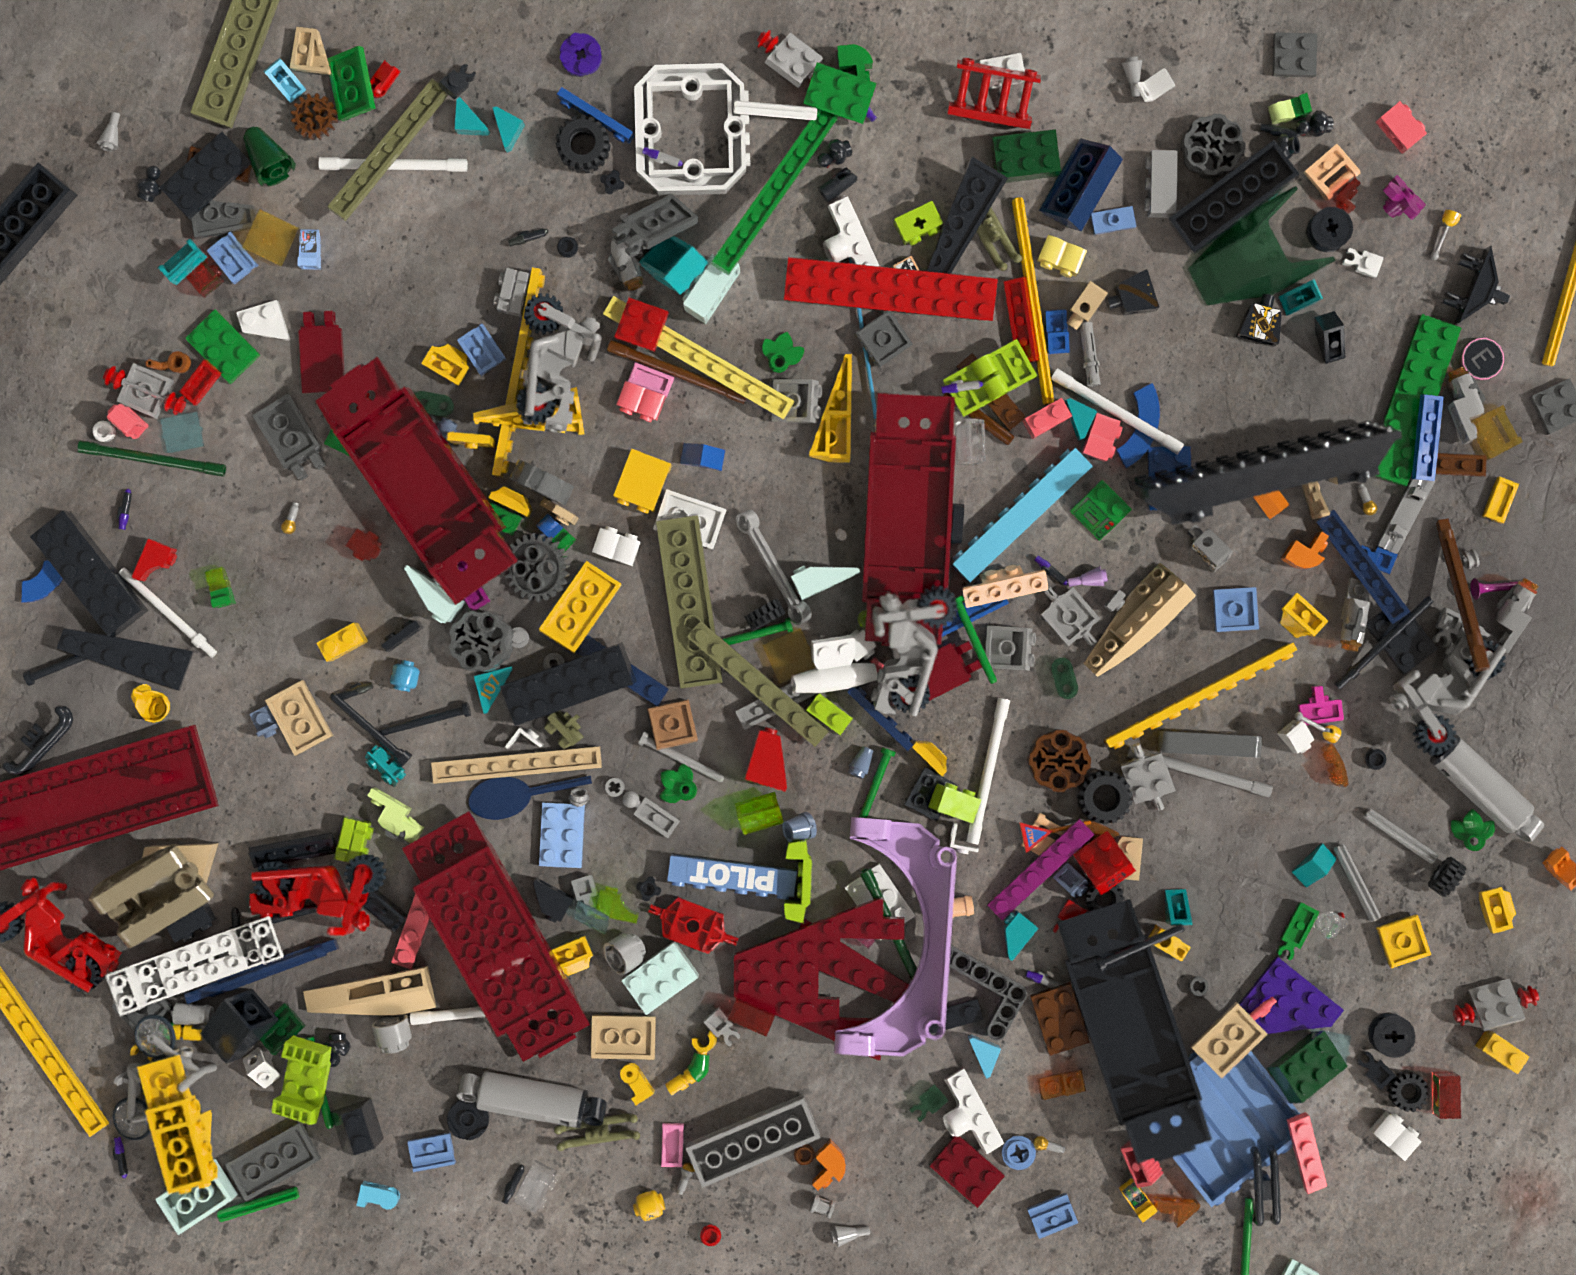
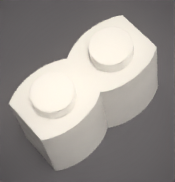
(616, 546)
(1395, 1135)

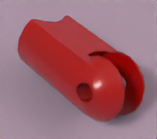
(383, 79)

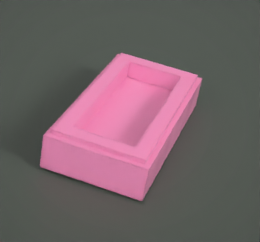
(651, 379)
(672, 1145)

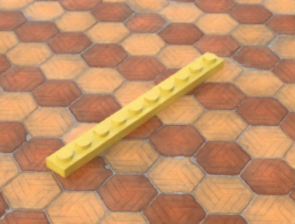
(713, 366)

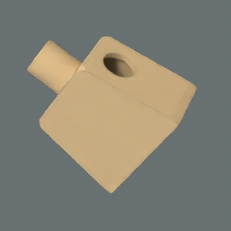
(1093, 297)

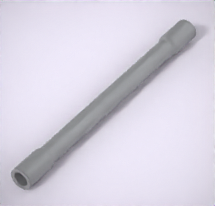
(1252, 786)

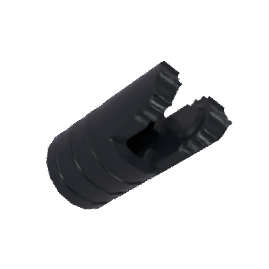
(837, 184)

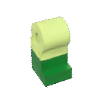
(1290, 109)

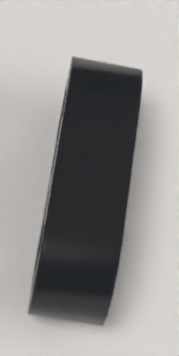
(957, 523)

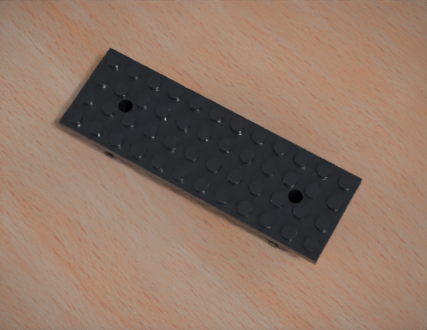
(1334, 457)

